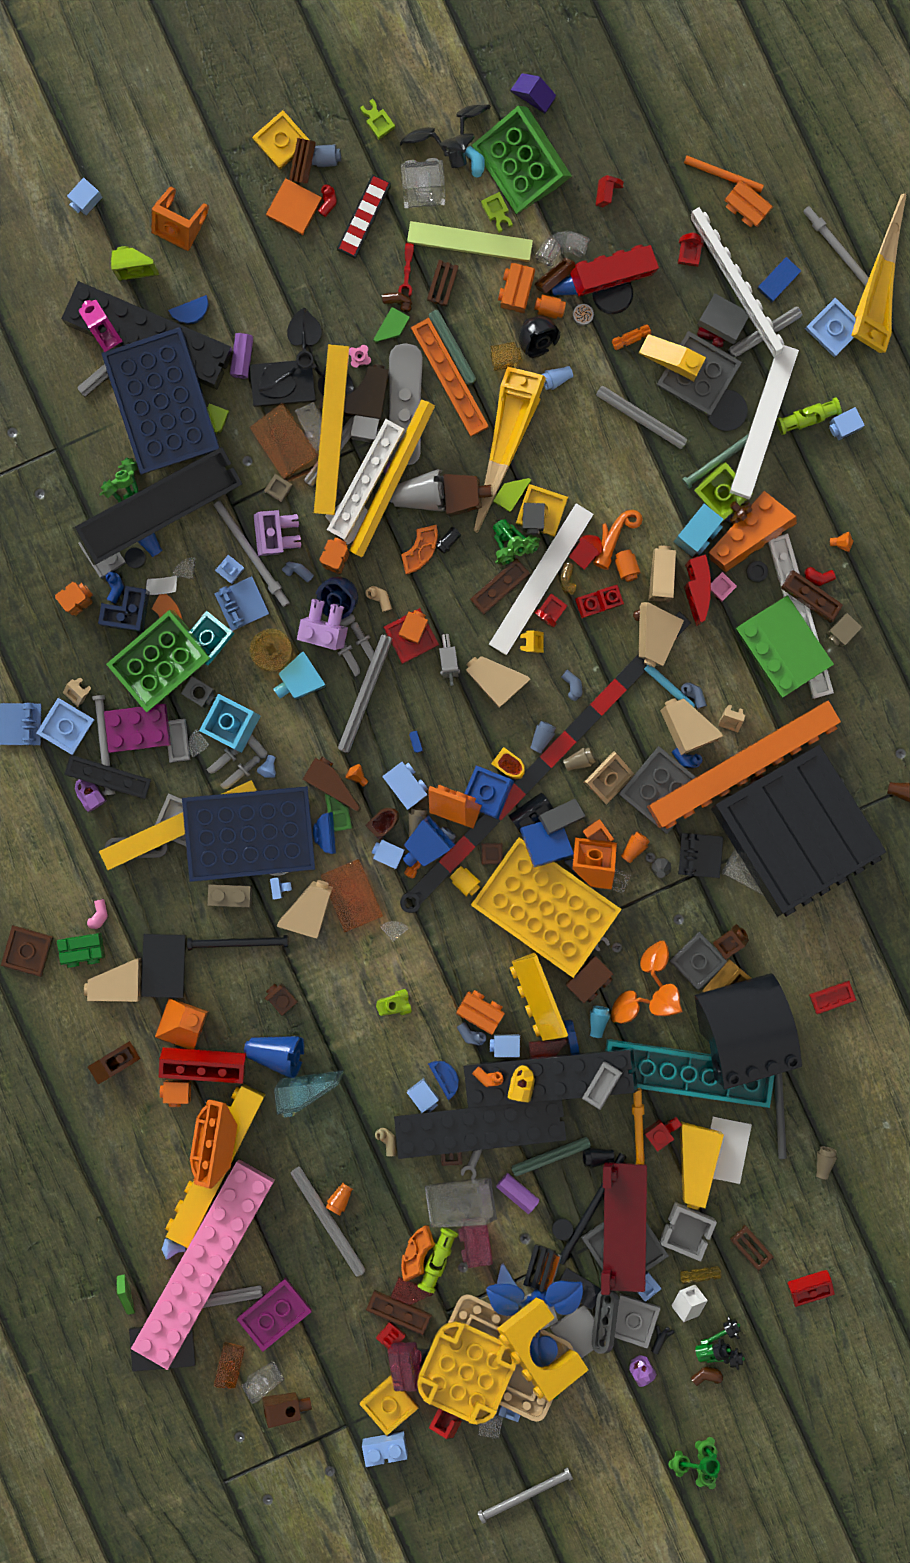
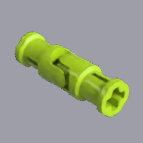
(809, 416)
(440, 1252)

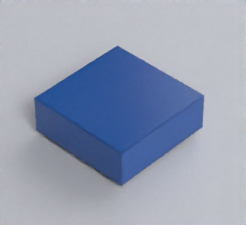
(415, 742)

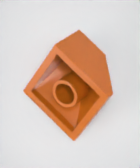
(595, 862)
(181, 1024)

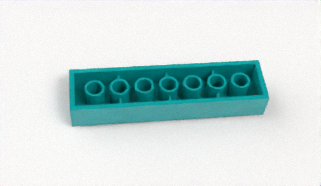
(689, 1075)

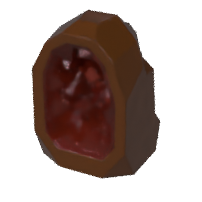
(383, 822)

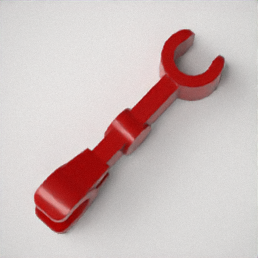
(409, 250)

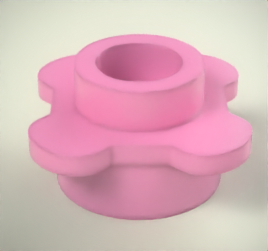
(364, 360)

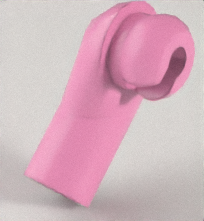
(100, 916)

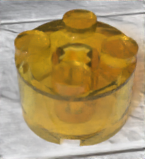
(265, 640)

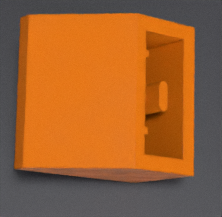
(453, 805)

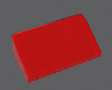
(811, 1288)

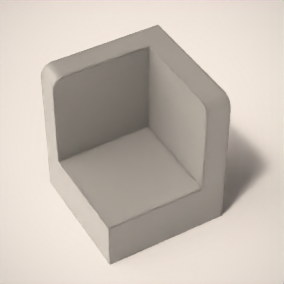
(364, 429)

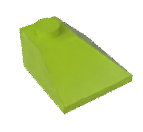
(131, 264)
(715, 491)

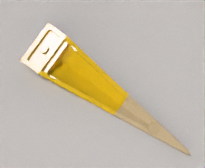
(874, 311)
(516, 407)

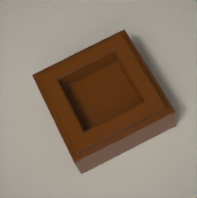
(492, 853)

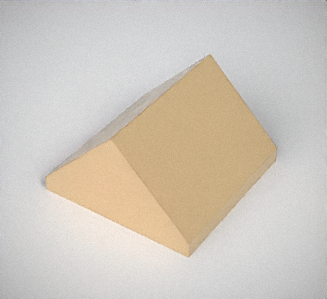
(609, 777)

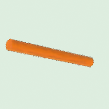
(722, 173)

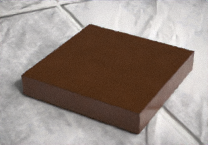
(27, 951)

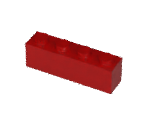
(614, 270)
(202, 1065)

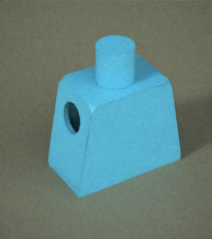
(299, 678)

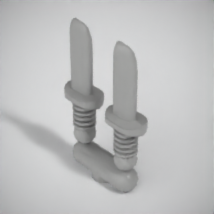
(363, 640)
(243, 770)

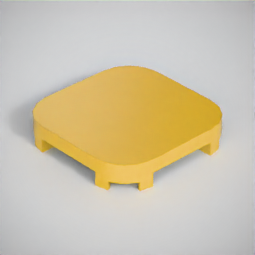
(466, 1372)

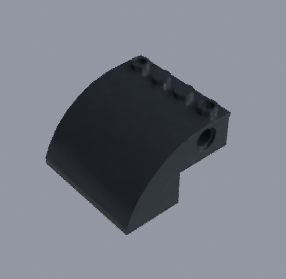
(748, 1031)

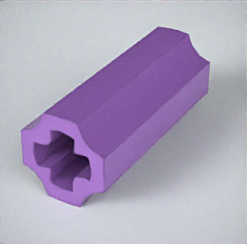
(241, 355)
(517, 1193)

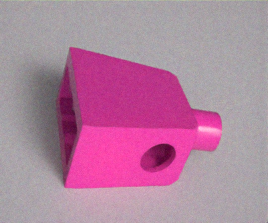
(94, 317)

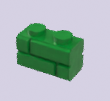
(80, 949)

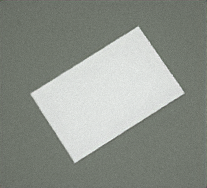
(732, 1150)

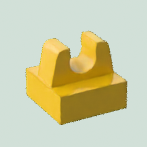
(534, 641)

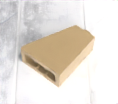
(662, 574)
(656, 634)
(495, 679)
(687, 726)
(308, 910)
(116, 984)

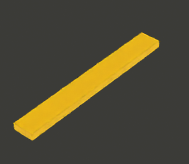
(331, 429)
(392, 478)
(153, 836)

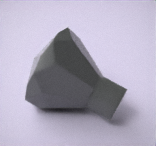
(661, 867)

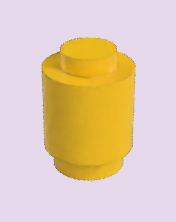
(465, 881)

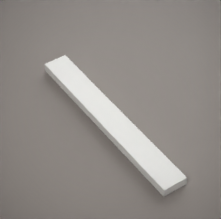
(763, 423)
(784, 563)
(541, 579)

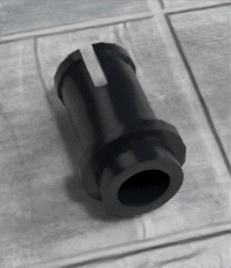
(448, 540)

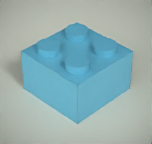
(701, 527)
(230, 723)

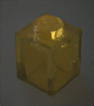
(505, 356)

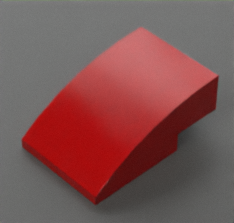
(699, 588)

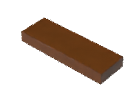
(499, 586)
(811, 596)
(398, 1312)

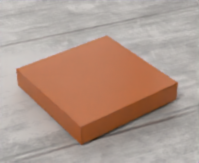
(294, 206)

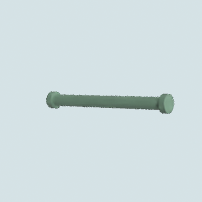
(714, 463)

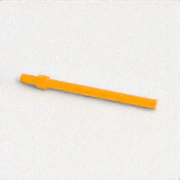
(638, 1112)

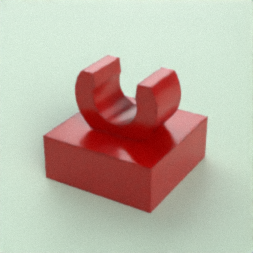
(390, 1335)

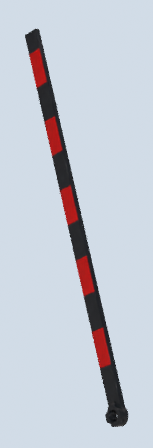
(530, 778)

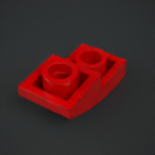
(599, 601)

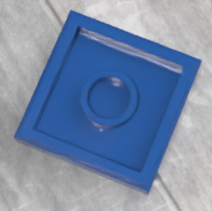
(489, 790)
(544, 847)

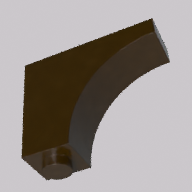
(369, 396)

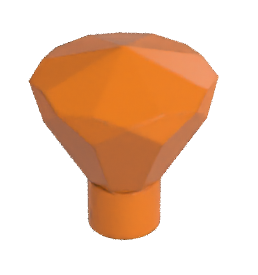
(844, 541)
(356, 774)

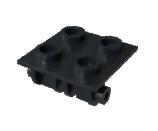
(700, 855)

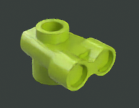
(398, 1004)

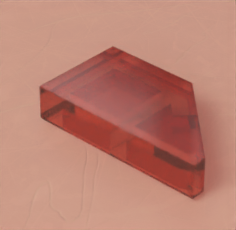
(546, 1047)
(408, 1292)

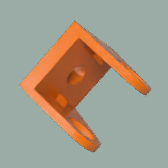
(173, 226)

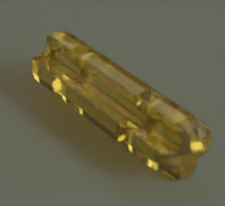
(700, 1275)

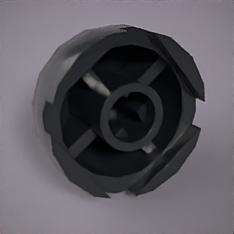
(537, 335)

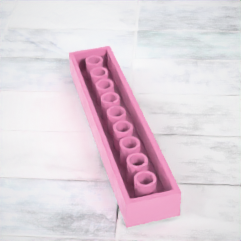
(202, 1264)

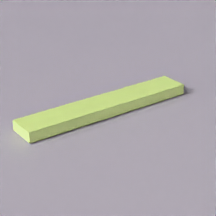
(469, 241)

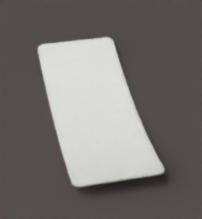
(162, 585)

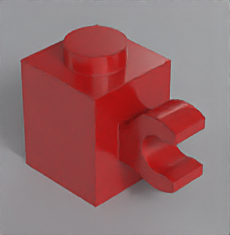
(659, 1134)

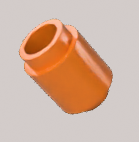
(550, 306)
(627, 565)

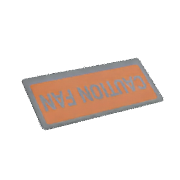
(553, 1271)

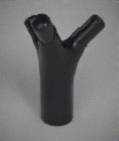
(661, 1338)

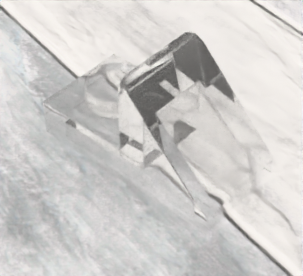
(262, 1382)

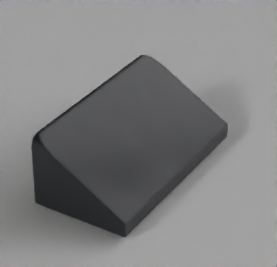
(530, 811)
(590, 1290)

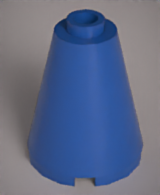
(277, 1053)

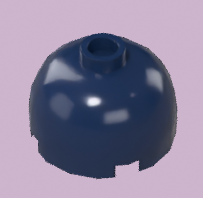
(339, 592)

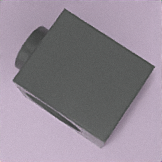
(533, 518)
(189, 692)

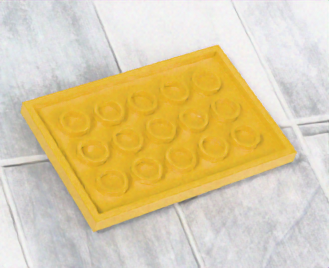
(546, 908)

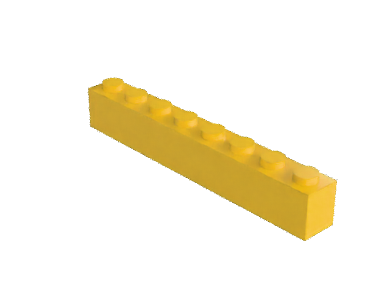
(198, 1198)

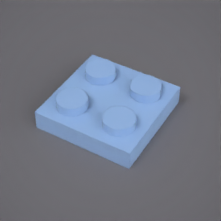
(833, 327)
(65, 726)

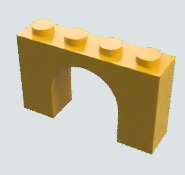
(518, 1334)

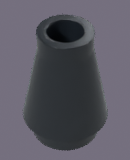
(595, 1157)

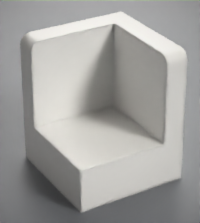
(689, 1303)

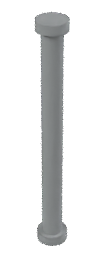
(99, 704)
(484, 1515)

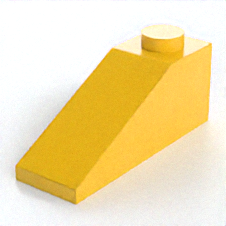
(672, 356)

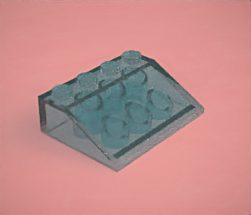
(299, 1092)

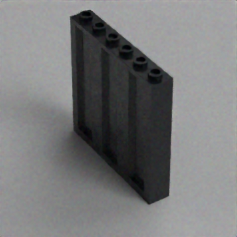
(799, 831)

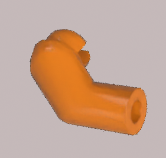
(489, 1079)

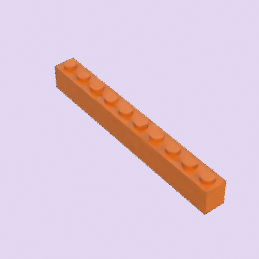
(744, 764)

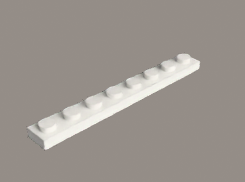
(733, 275)

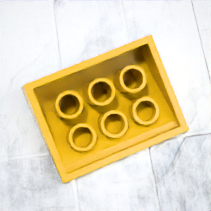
(539, 997)

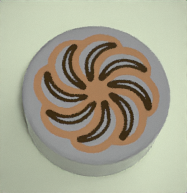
(583, 315)

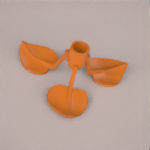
(665, 1000)

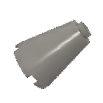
(421, 492)

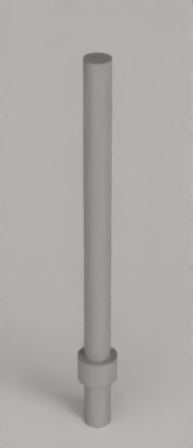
(820, 225)
(273, 586)

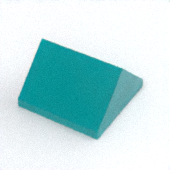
(211, 635)

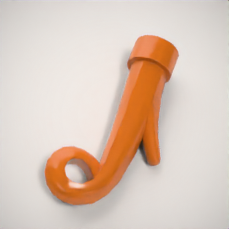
(610, 539)

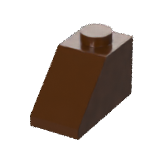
(113, 1062)

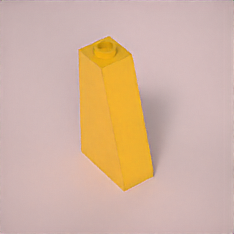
(698, 1162)

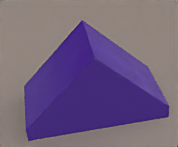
(534, 91)

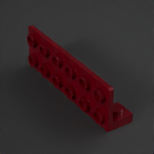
(624, 1227)

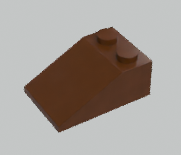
(328, 780)

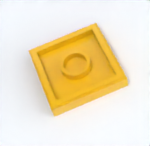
(279, 139)
(553, 510)
(388, 1407)

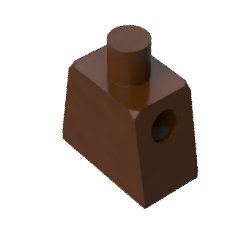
(464, 493)
(276, 1408)

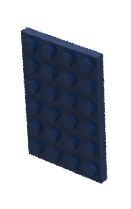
(161, 400)
(248, 833)

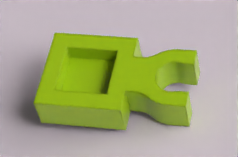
(378, 121)
(496, 209)

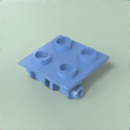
(241, 603)
(20, 723)

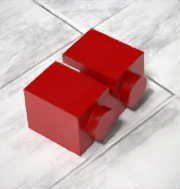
(445, 1424)

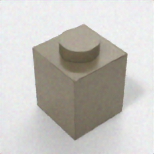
(843, 630)

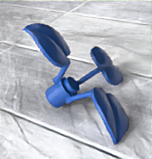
(562, 1295)

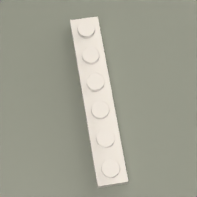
(365, 479)

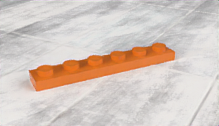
(449, 377)

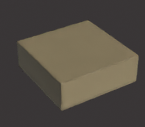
(278, 488)

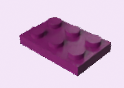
(136, 728)
(274, 1314)

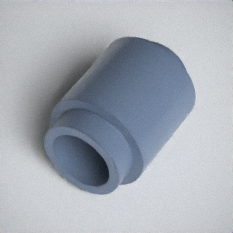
(326, 155)

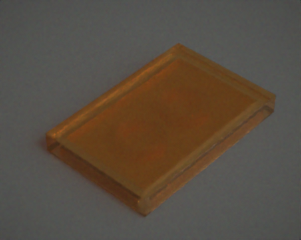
(283, 441)
(352, 895)

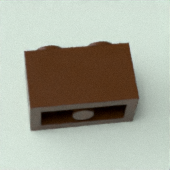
(590, 979)

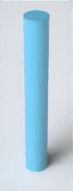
(667, 684)

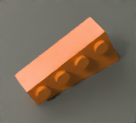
(762, 524)

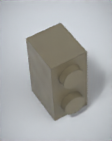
(230, 895)

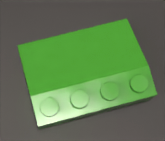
(521, 159)
(784, 646)
(158, 660)

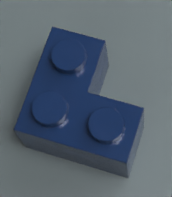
(130, 615)

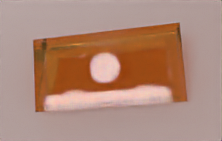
(229, 1366)

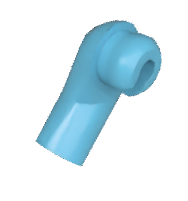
(477, 161)

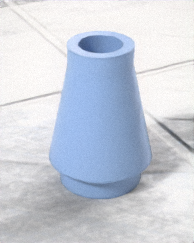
(556, 377)

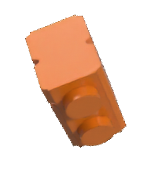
(748, 203)
(517, 287)
(334, 555)
(74, 598)
(480, 1012)

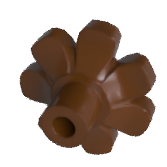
(739, 512)

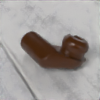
(709, 1374)

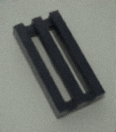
(527, 1282)

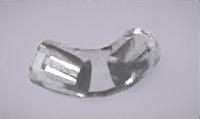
(562, 242)

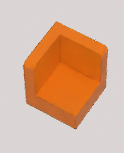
(597, 831)

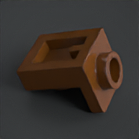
(731, 941)
(280, 998)

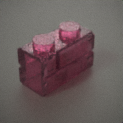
(477, 1245)
(404, 1365)

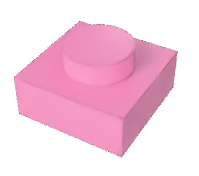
(722, 586)

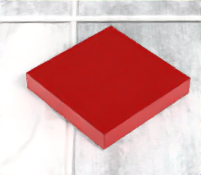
(406, 649)

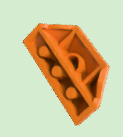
(212, 1144)

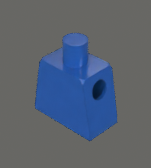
(426, 843)

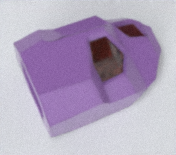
(89, 795)
(642, 1370)

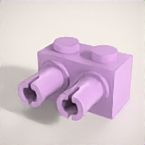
(268, 532)
(320, 632)

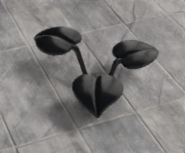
(457, 145)
(303, 331)

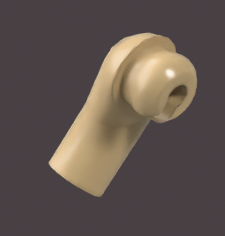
(379, 595)
(387, 1138)

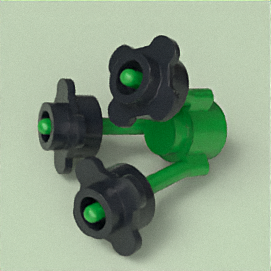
(721, 1351)

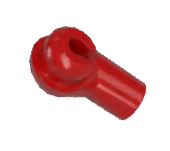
(329, 198)
(818, 578)

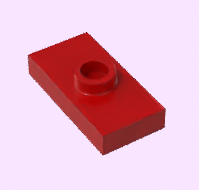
(832, 997)

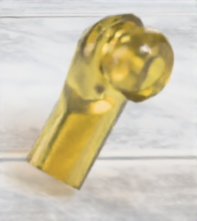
(566, 574)

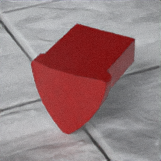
(605, 189)
(690, 249)
(586, 550)
(551, 610)

